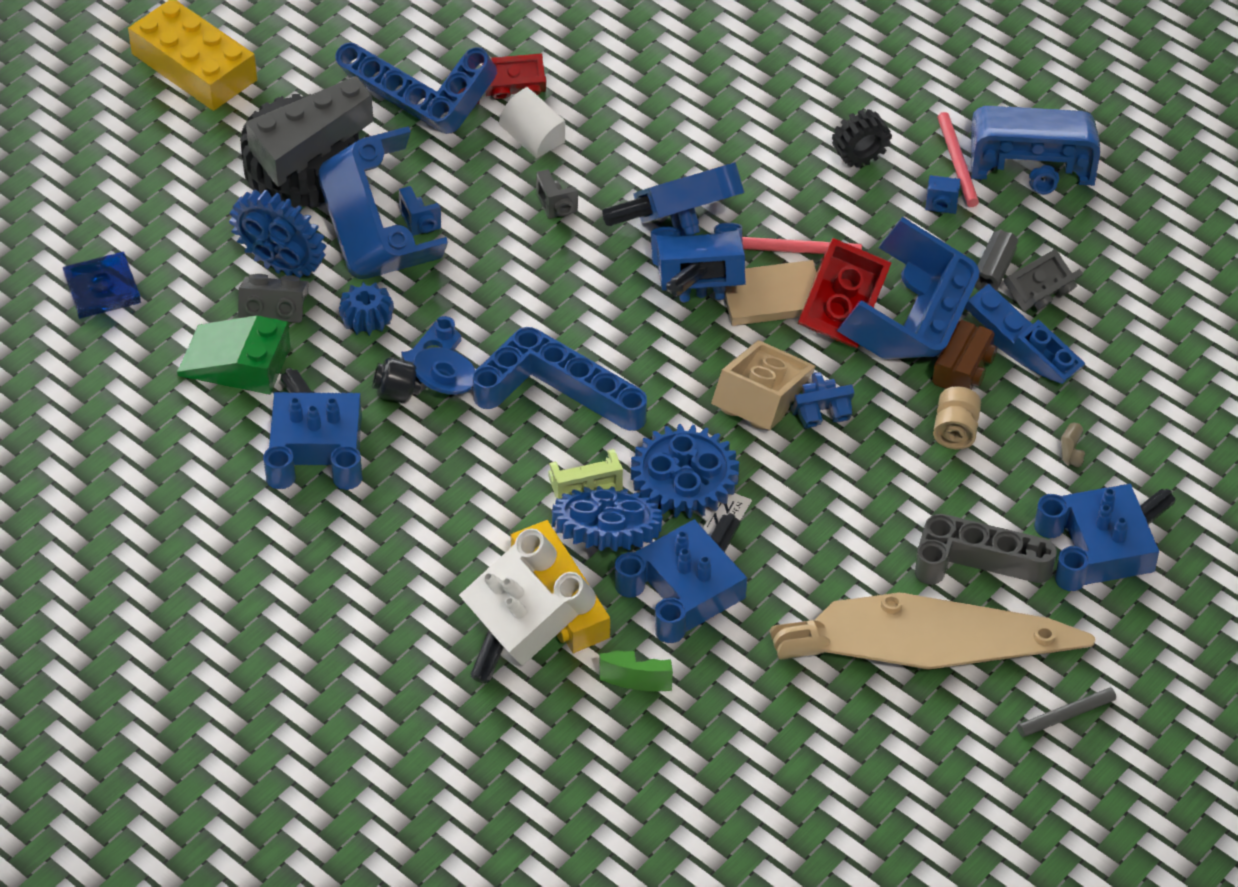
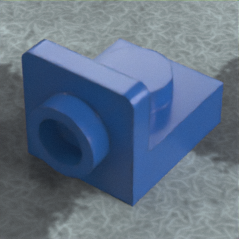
(942, 194)
(417, 216)

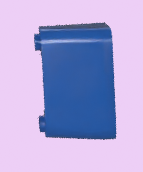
(1034, 135)

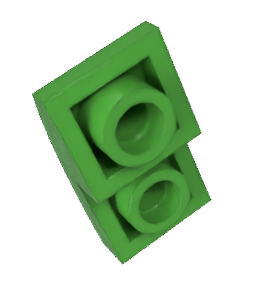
(623, 671)

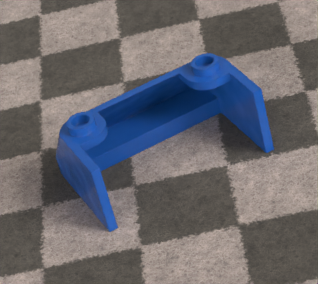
(363, 240)
(943, 286)

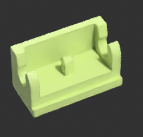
(602, 474)

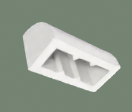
(533, 123)

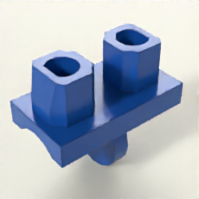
(822, 395)

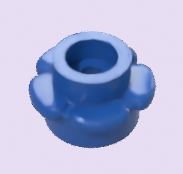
(1047, 185)

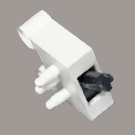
(519, 606)

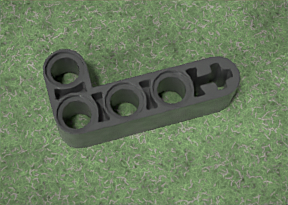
(981, 547)

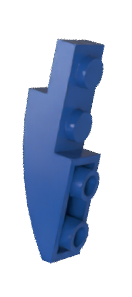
(1025, 342)

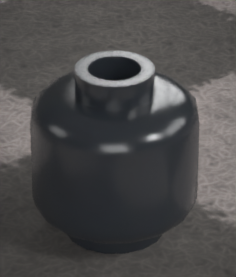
(396, 380)

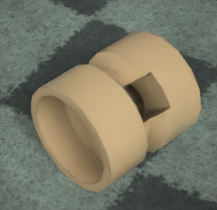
(957, 418)

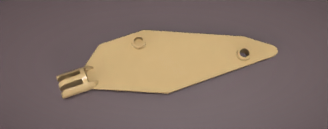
(924, 632)

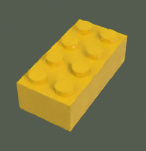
(192, 54)

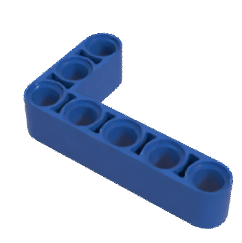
(412, 91)
(562, 368)

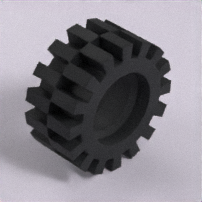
(861, 138)

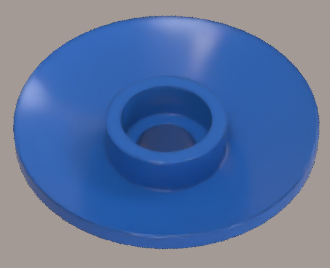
(444, 370)

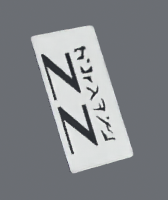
(736, 504)

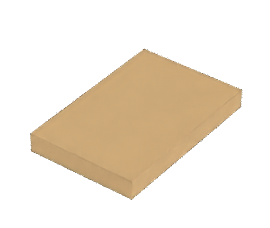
(770, 293)

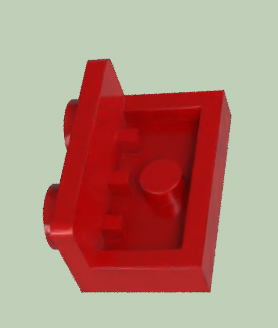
(516, 74)

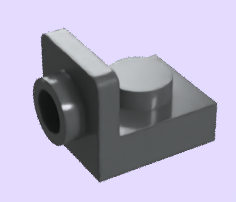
(553, 199)

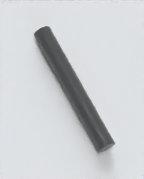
(1066, 712)

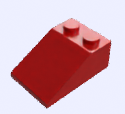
(839, 285)

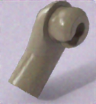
(1069, 441)

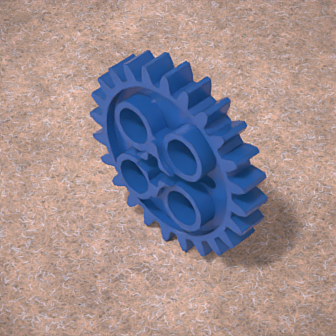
(277, 233)
(685, 470)
(606, 518)

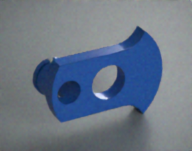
(440, 334)

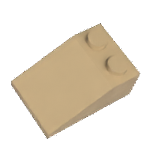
(761, 384)

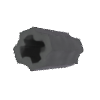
(996, 259)

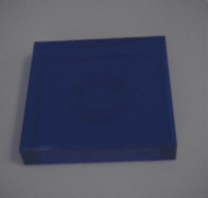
(101, 285)

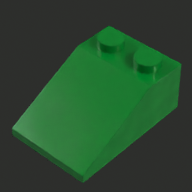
(238, 353)

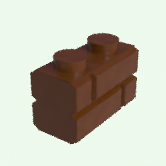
(965, 357)

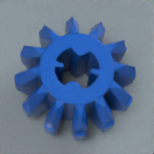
(366, 308)

